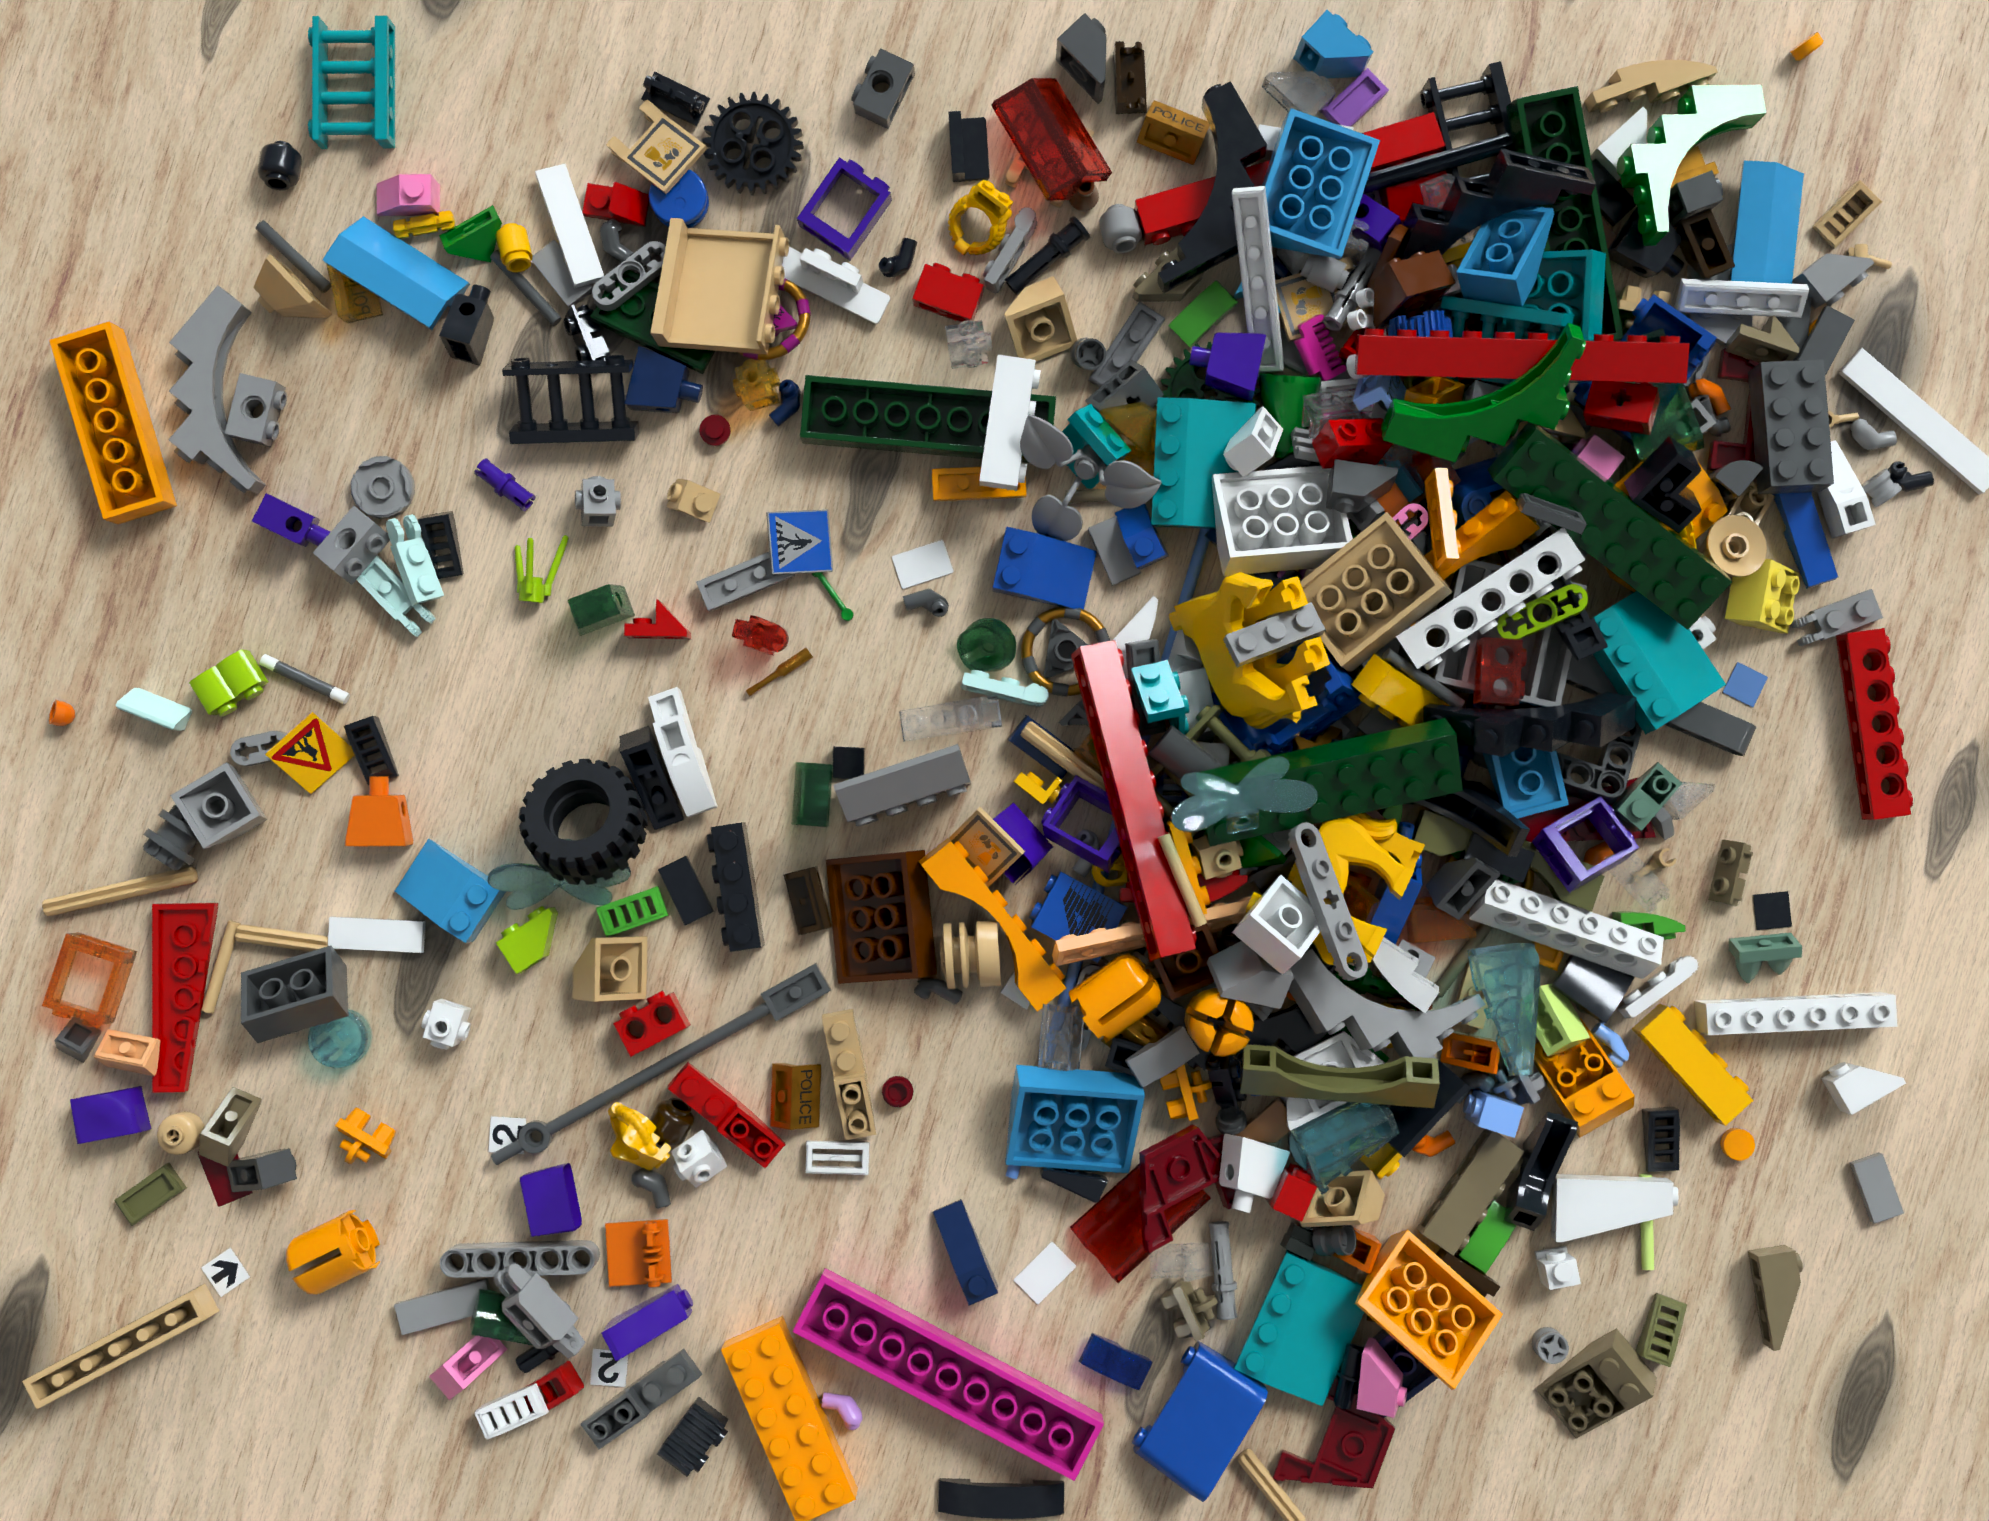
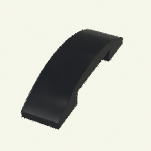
(1579, 631)
(1001, 1500)

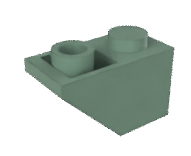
(1645, 797)

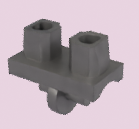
(1520, 1088)

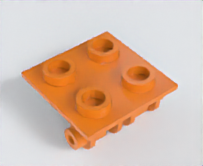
(638, 1253)

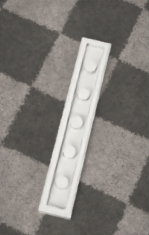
(1258, 272)
(1918, 419)

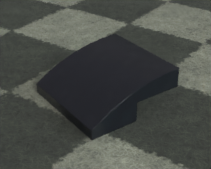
(1592, 986)

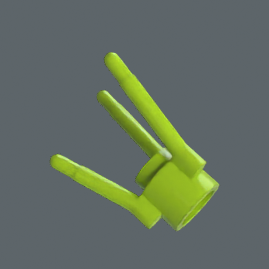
(531, 587)

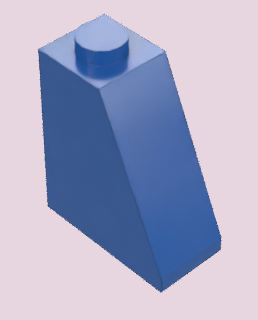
(1394, 912)

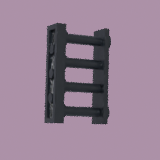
(1491, 83)
(558, 428)

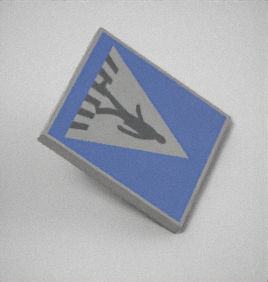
(799, 542)

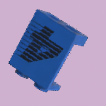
(1074, 909)

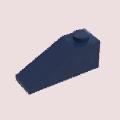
(965, 1252)

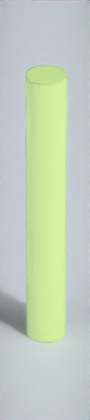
(1647, 1241)

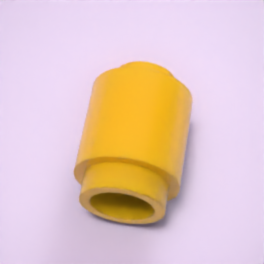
(514, 247)

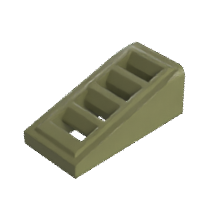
(1647, 1336)

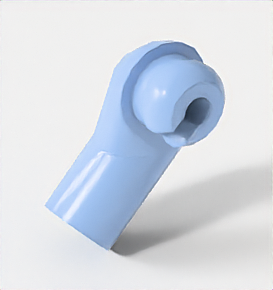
(1614, 1042)

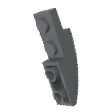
(641, 1398)

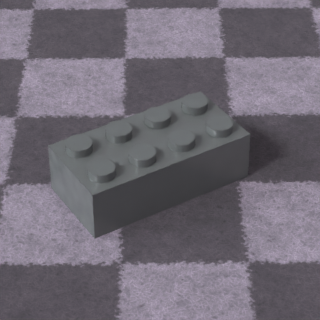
(1791, 426)

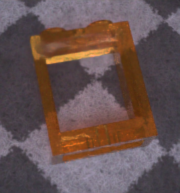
(123, 963)

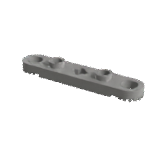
(1332, 918)

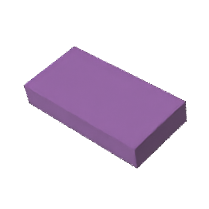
(1355, 100)

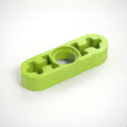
(1538, 626)

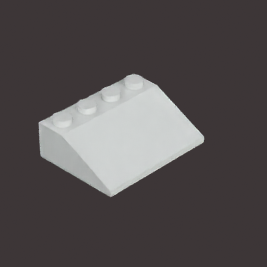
(1276, 520)

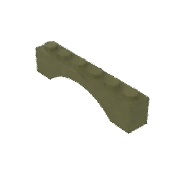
(1446, 836)
(1398, 1083)

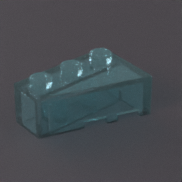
(1341, 1138)

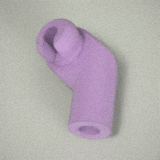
(846, 1407)

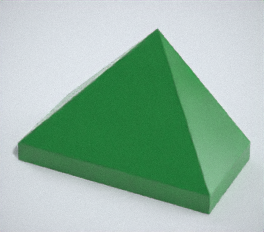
(474, 237)
(1260, 852)

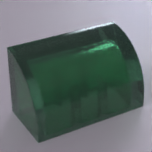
(812, 794)
(490, 1320)

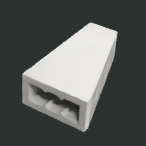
(1604, 1203)

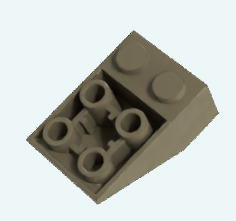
(1598, 1384)

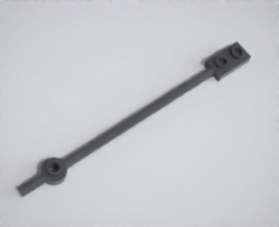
(779, 1001)

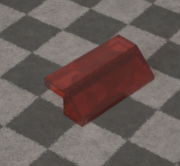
(1050, 138)
(1114, 1225)

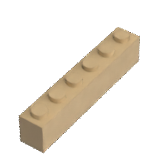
(120, 1346)

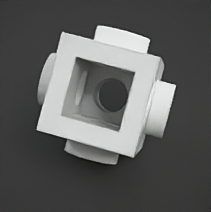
(455, 1018)
(698, 1159)

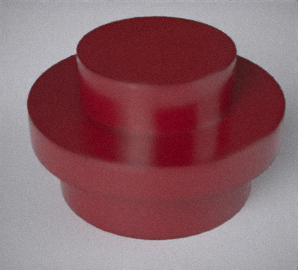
(715, 430)
(897, 1091)

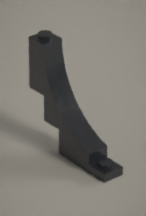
(1236, 146)
(1513, 184)

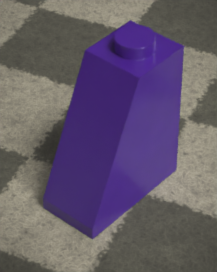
(647, 1321)

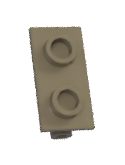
(1732, 859)

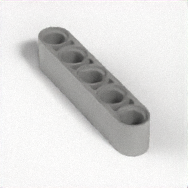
(534, 1252)

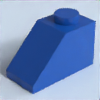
(1141, 536)

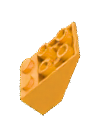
(1585, 1084)

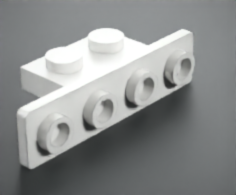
(835, 283)

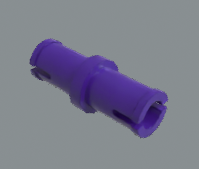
(504, 484)

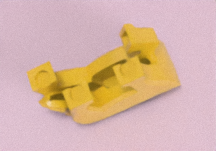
(1261, 689)
(1368, 844)

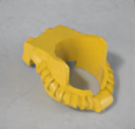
(996, 207)
(635, 1138)

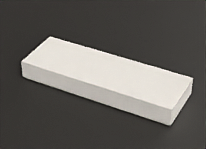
(376, 934)

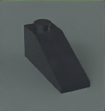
(650, 777)

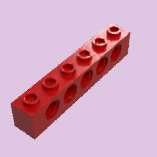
(1860, 713)

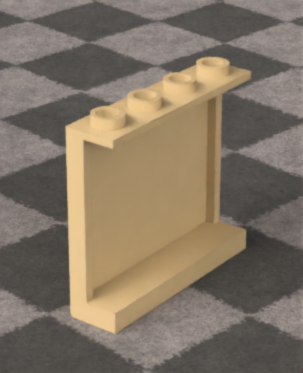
(719, 289)

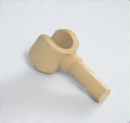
(1861, 250)
(1836, 419)
(1657, 860)

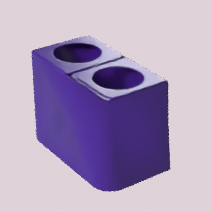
(1027, 836)
(110, 1115)
(551, 1200)

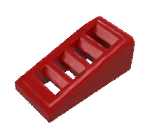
(565, 1381)

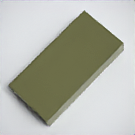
(150, 1194)

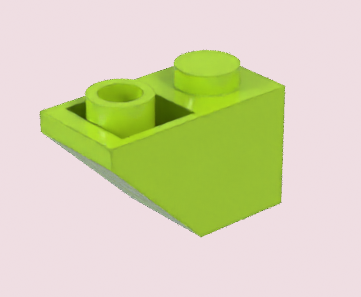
(531, 941)

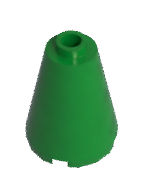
(1284, 401)

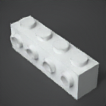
(1007, 416)

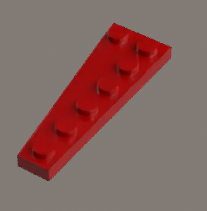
(179, 975)

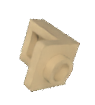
(692, 499)

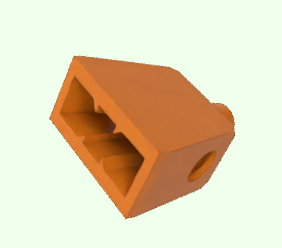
(379, 817)

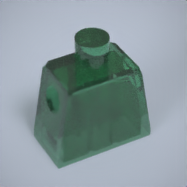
(600, 608)

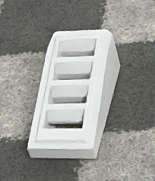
(491, 1416)

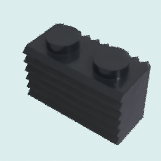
(693, 1436)

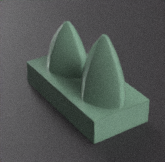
(1773, 948)

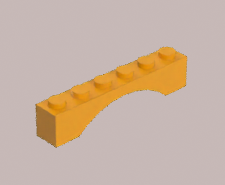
(1491, 530)
(952, 873)

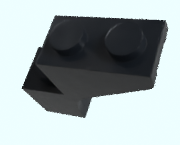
(1541, 1162)

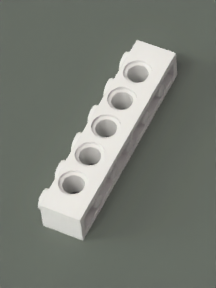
(1557, 546)
(1568, 929)
(1795, 1013)

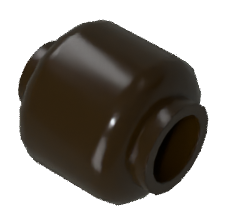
(672, 1121)

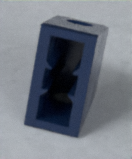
(659, 384)

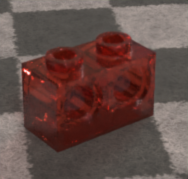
(1489, 670)

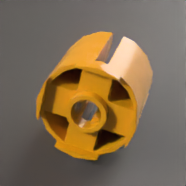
(1117, 996)
(1227, 1038)
(357, 1248)

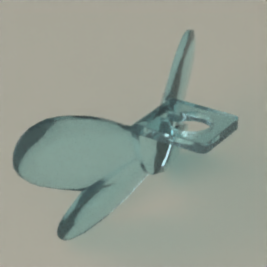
(1258, 790)
(533, 884)

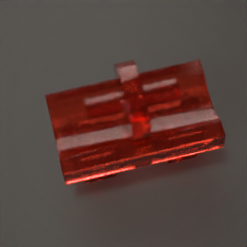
(761, 635)

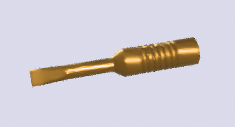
(783, 669)

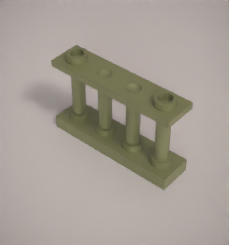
(1207, 718)

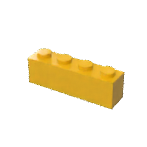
(1393, 692)
(1693, 1064)

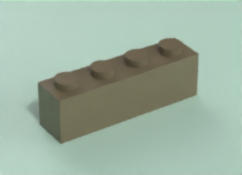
(1470, 1191)

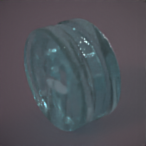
(341, 1040)

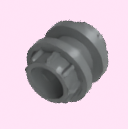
(172, 840)

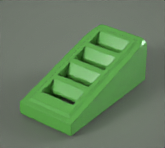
(606, 921)

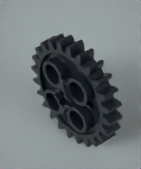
(727, 137)

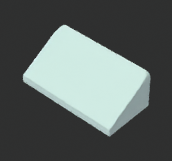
(155, 709)

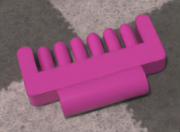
(1312, 352)

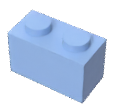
(1493, 1112)

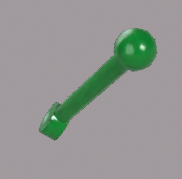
(847, 614)

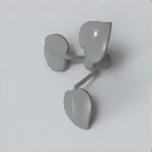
(1046, 445)

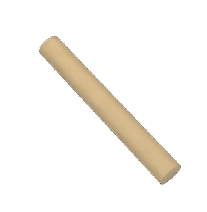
(1182, 880)
(220, 967)

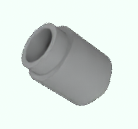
(1325, 272)

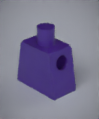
(1380, 223)
(1231, 362)
(280, 518)

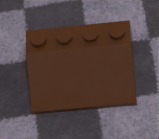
(881, 917)

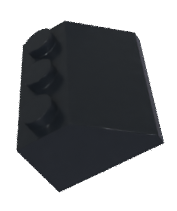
(1418, 1121)

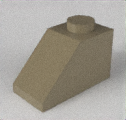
(229, 1126)

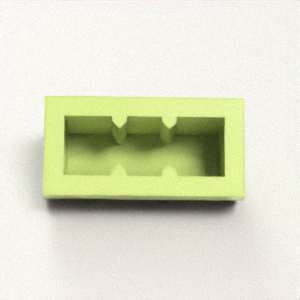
(1557, 1022)

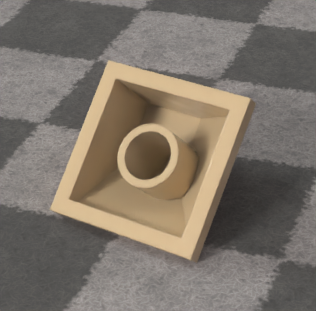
(286, 292)
(1040, 321)
(611, 970)
(1347, 1202)

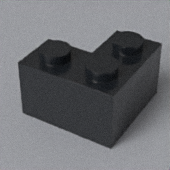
(1662, 482)

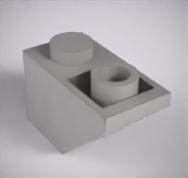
(1830, 275)

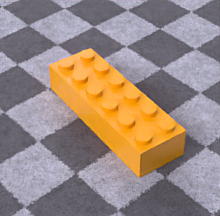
(113, 423)
(789, 1420)

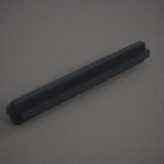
(1438, 162)

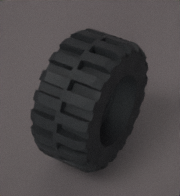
(562, 793)

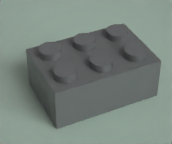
(294, 994)

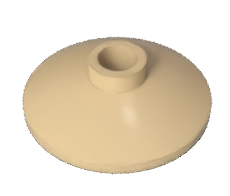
(1747, 541)

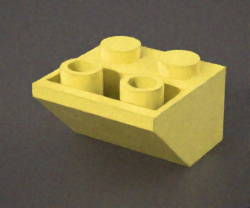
(1764, 598)

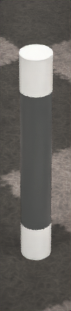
(304, 679)

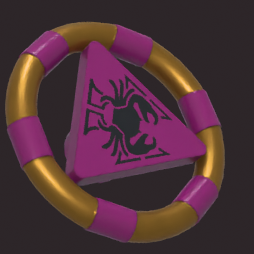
(784, 322)

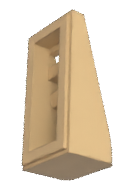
(1865, 195)

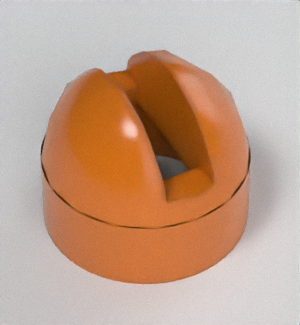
(61, 713)

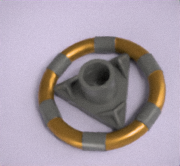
(1060, 647)

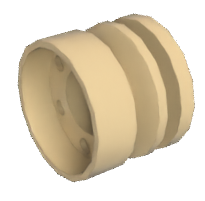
(971, 954)

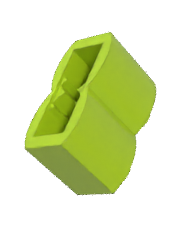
(229, 683)

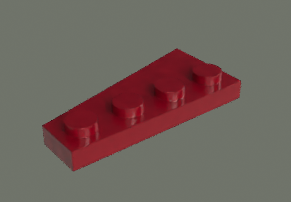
(1582, 832)

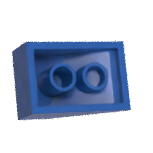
(1044, 569)

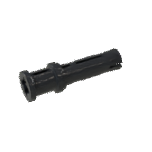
(1058, 247)

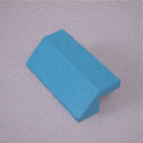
(1766, 223)
(395, 271)

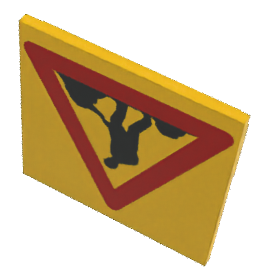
(311, 753)

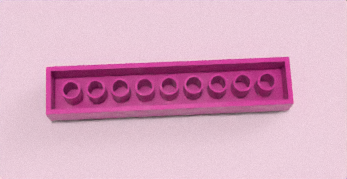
(949, 1374)

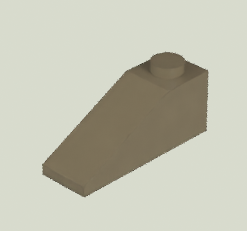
(1775, 1287)

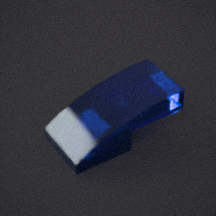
(1115, 1361)

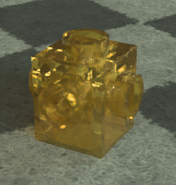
(756, 384)

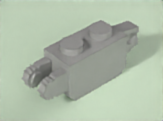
(538, 1311)

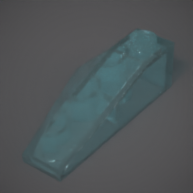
(1511, 988)

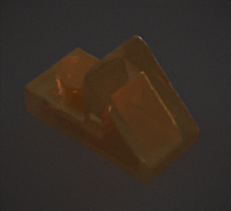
(1359, 901)

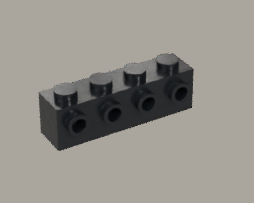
(737, 887)

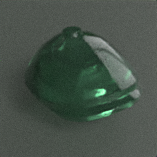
(987, 645)

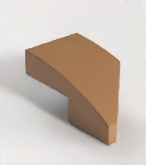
(1268, 1125)

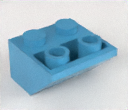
(1333, 49)

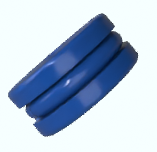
(685, 201)

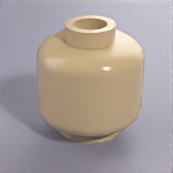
(180, 1133)

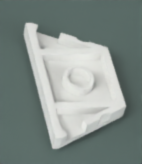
(1337, 1052)

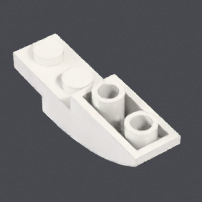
(681, 752)

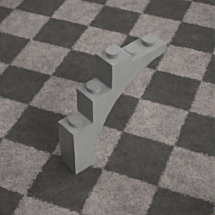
(205, 348)
(1333, 1006)

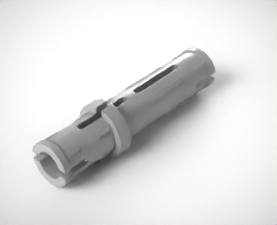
(1337, 313)
(1222, 1267)

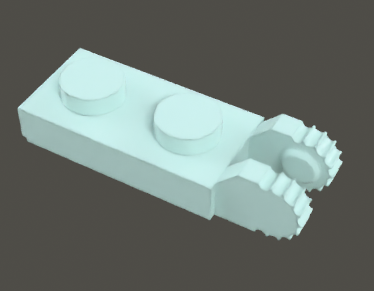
(413, 560)
(391, 594)
(1006, 689)

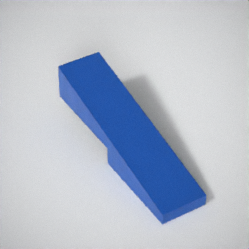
(1806, 538)

